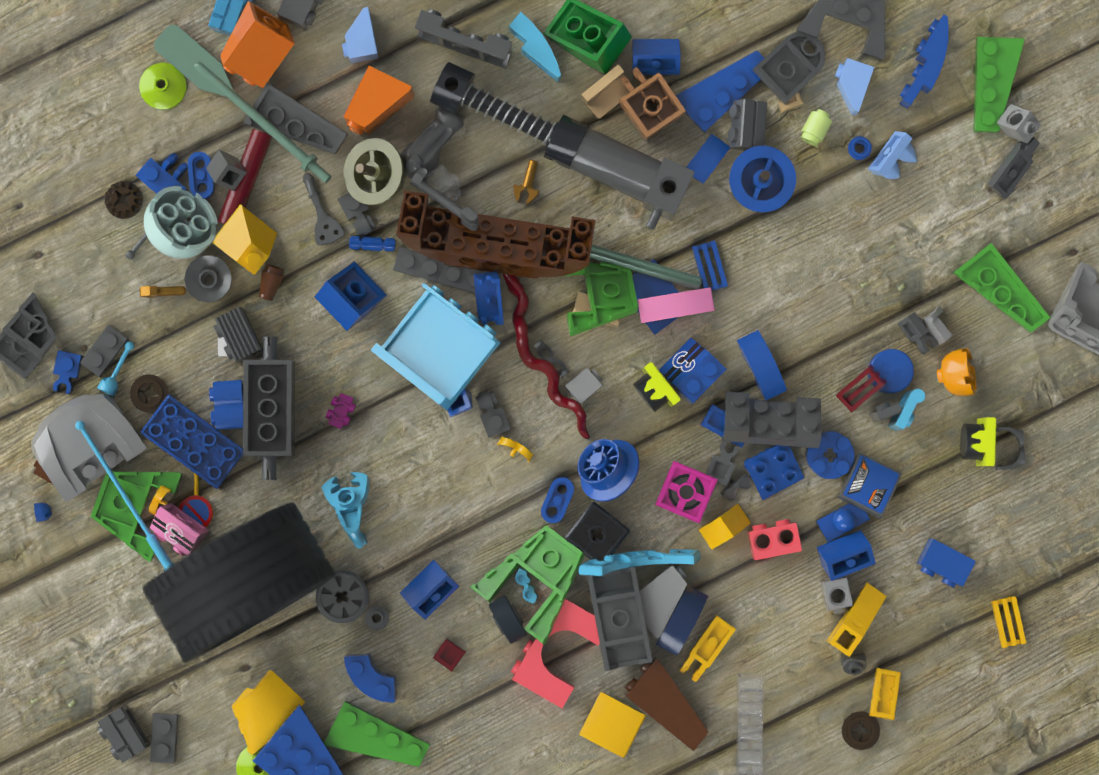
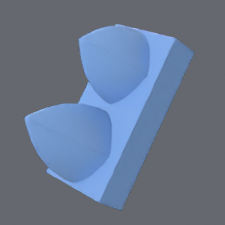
(896, 148)

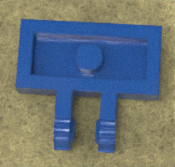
(158, 178)

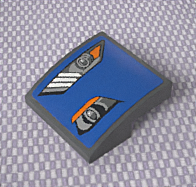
(870, 485)

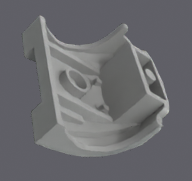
(67, 454)

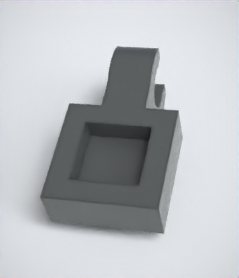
(916, 331)

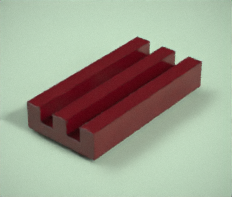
(875, 376)

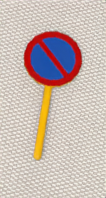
(197, 506)

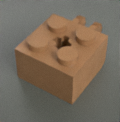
(655, 92)

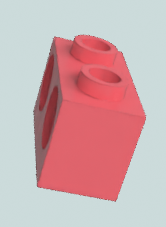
(774, 546)

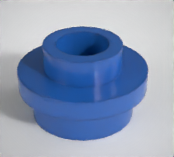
(859, 140)

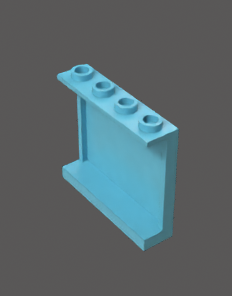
(438, 347)

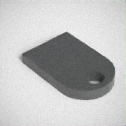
(790, 66)

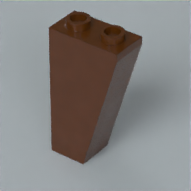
(665, 703)

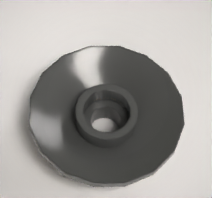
(196, 278)

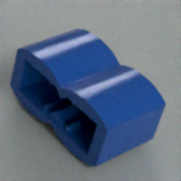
(227, 404)

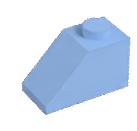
(360, 39)
(853, 83)

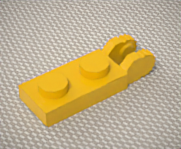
(708, 646)

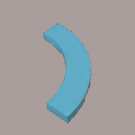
(638, 558)

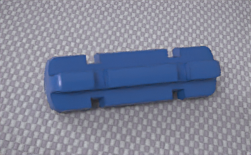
(372, 243)

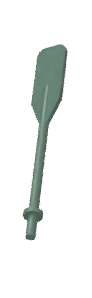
(211, 77)

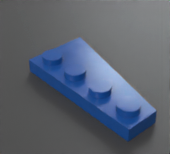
(715, 95)

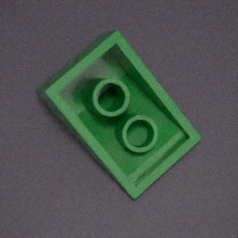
(588, 35)

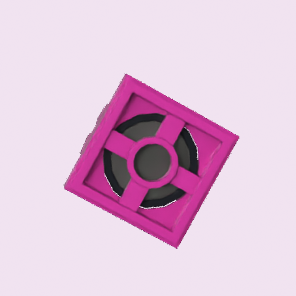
(686, 492)

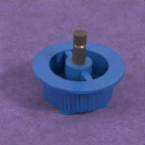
(762, 179)

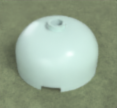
(168, 224)

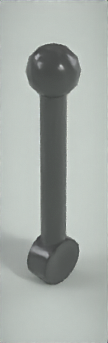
(131, 253)

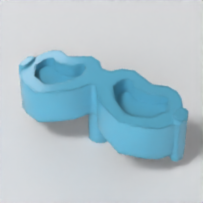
(529, 590)

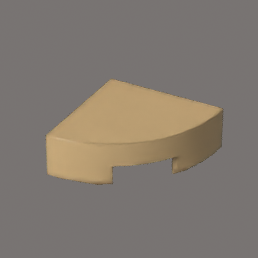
(794, 102)

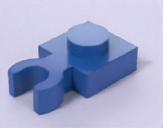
(67, 367)

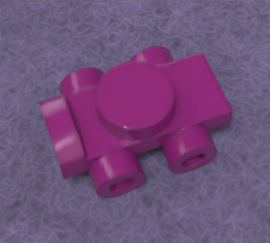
(338, 416)

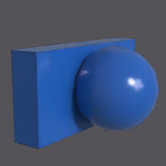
(841, 521)

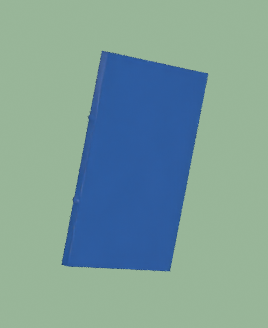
(648, 287)

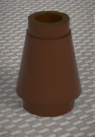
(270, 281)

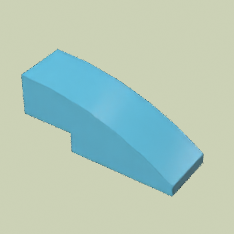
(535, 46)

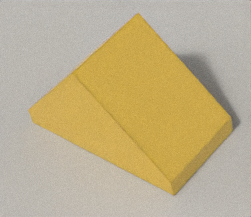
(724, 526)

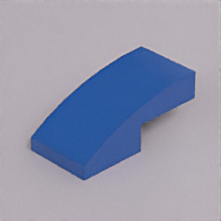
(708, 158)

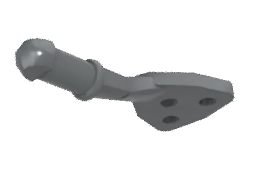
(323, 218)

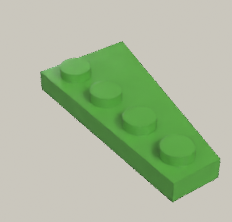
(994, 74)
(1000, 285)

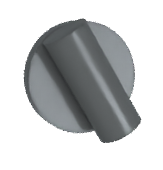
(854, 664)

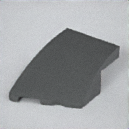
(26, 338)

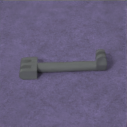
(468, 216)

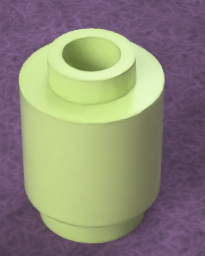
(816, 127)

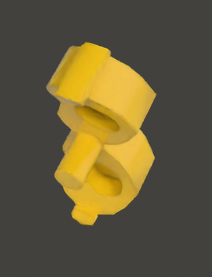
(516, 447)
(157, 499)

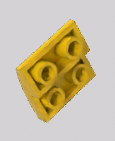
(612, 724)

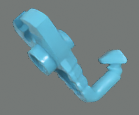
(349, 504)

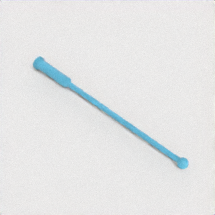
(151, 538)

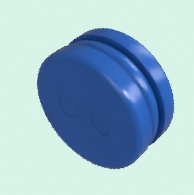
(894, 368)

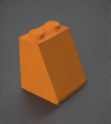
(256, 45)
(376, 101)

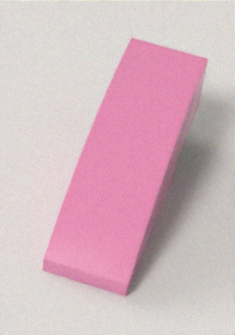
(676, 305)

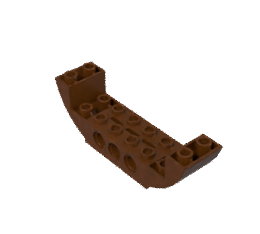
(499, 242)

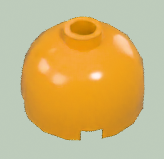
(958, 373)

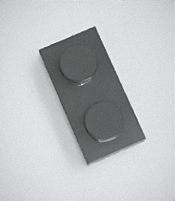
(104, 351)
(164, 738)

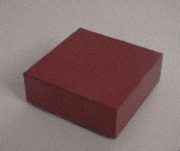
(449, 654)

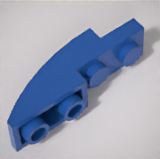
(932, 56)

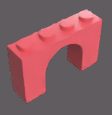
(532, 671)

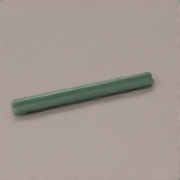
(646, 267)

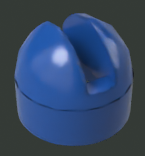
(42, 511)

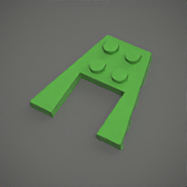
(550, 561)

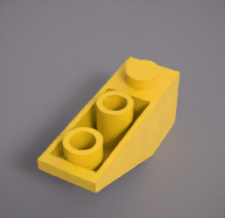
(856, 620)

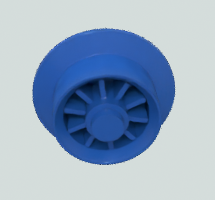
(608, 469)

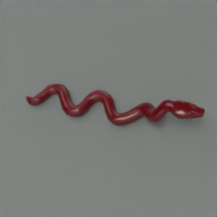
(522, 342)

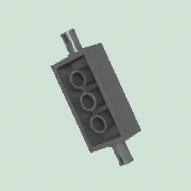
(269, 408)

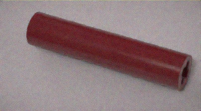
(251, 161)

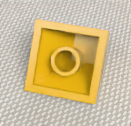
(246, 239)

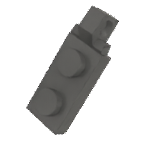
(1013, 168)

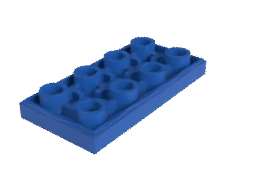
(192, 441)

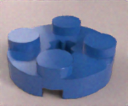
(844, 456)

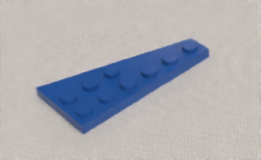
(297, 750)

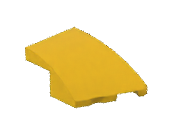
(264, 710)

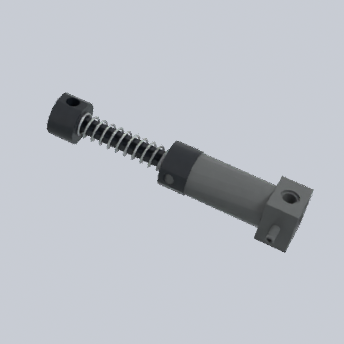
(576, 146)

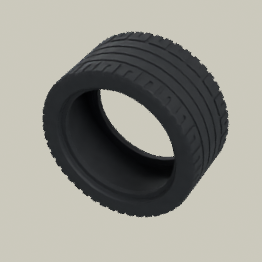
(238, 581)

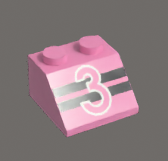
(178, 529)

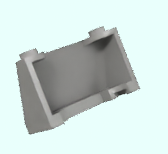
(1078, 309)

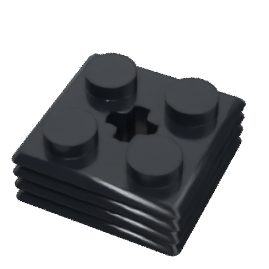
(597, 517)

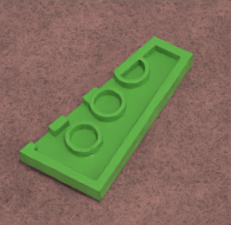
(369, 735)

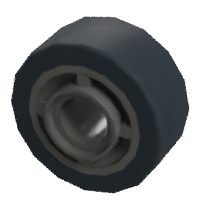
(507, 619)

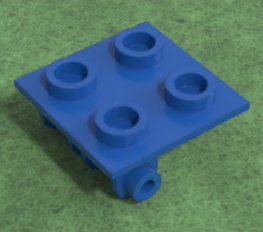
(773, 470)

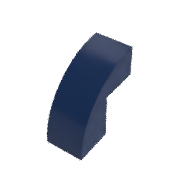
(682, 620)

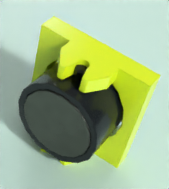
(655, 388)
(979, 441)

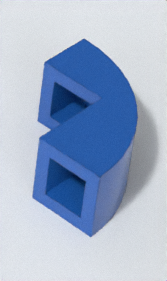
(762, 365)

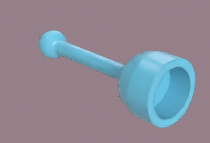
(109, 384)

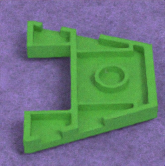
(609, 295)
(115, 515)

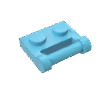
(907, 405)

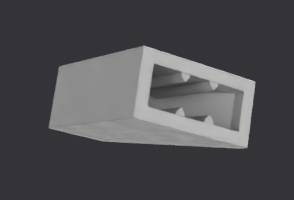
(661, 597)

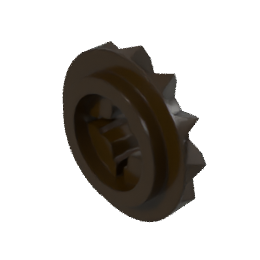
(134, 200)
(144, 383)
(868, 738)

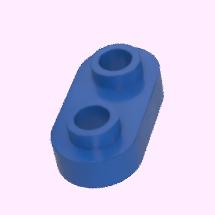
(200, 176)
(557, 500)

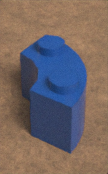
(370, 679)

